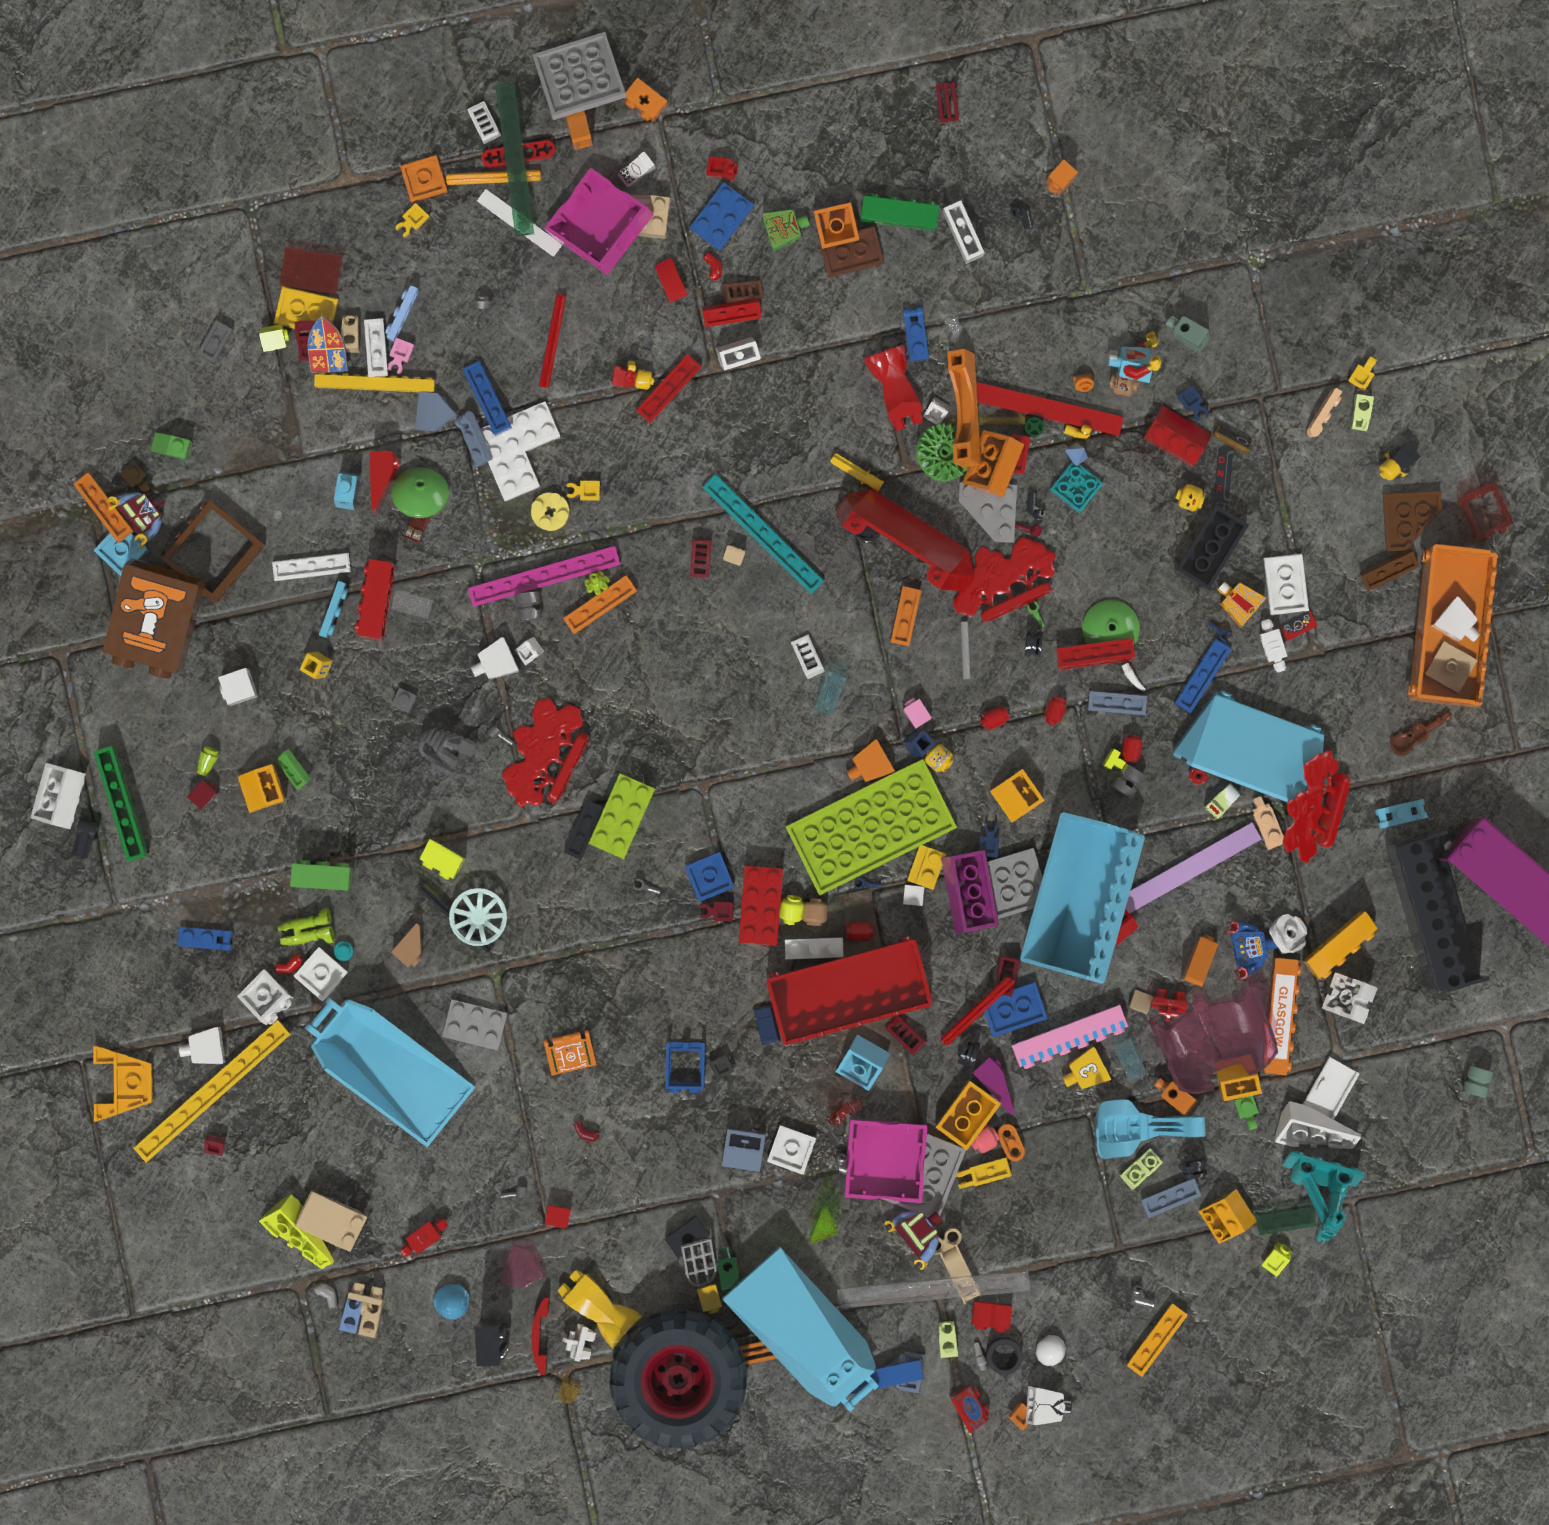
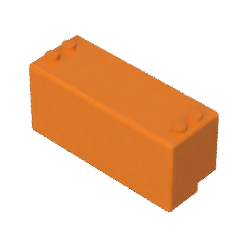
(1448, 574)

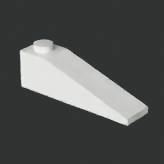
(1307, 1126)

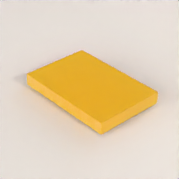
(302, 306)

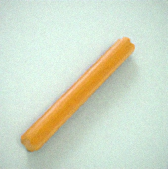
(487, 177)

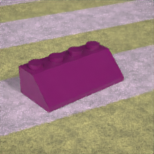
(969, 891)

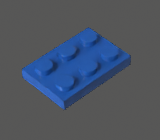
(721, 217)
(1016, 1011)

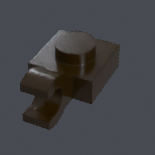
(135, 476)

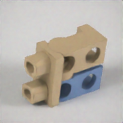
(361, 1304)

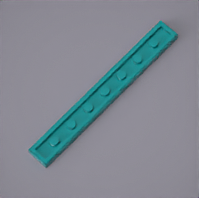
(763, 533)

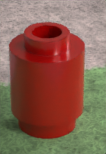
(1055, 711)
(994, 718)
(1131, 749)
(859, 931)

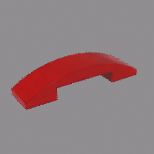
(540, 1359)

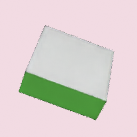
(913, 895)

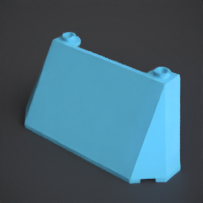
(1250, 747)

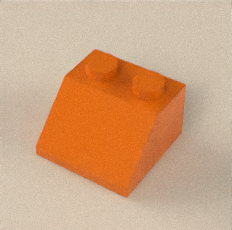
(836, 225)

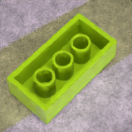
(622, 816)

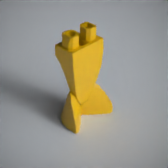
(594, 1304)

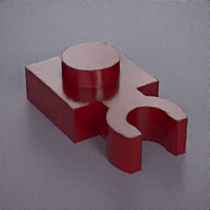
(722, 911)

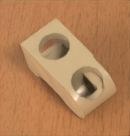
(350, 333)

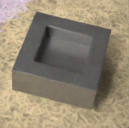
(404, 700)

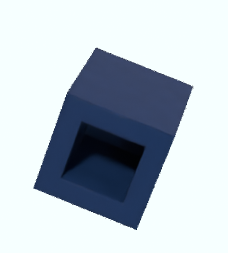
(918, 743)

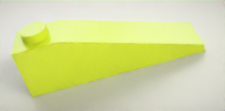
(281, 1222)

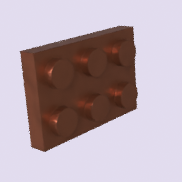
(853, 255)

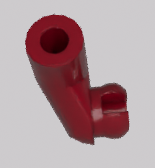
(586, 1135)

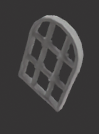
(694, 1256)

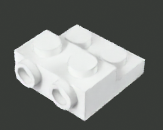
(265, 998)

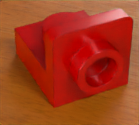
(722, 168)

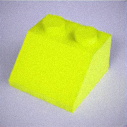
(442, 859)

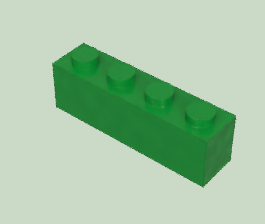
(900, 213)

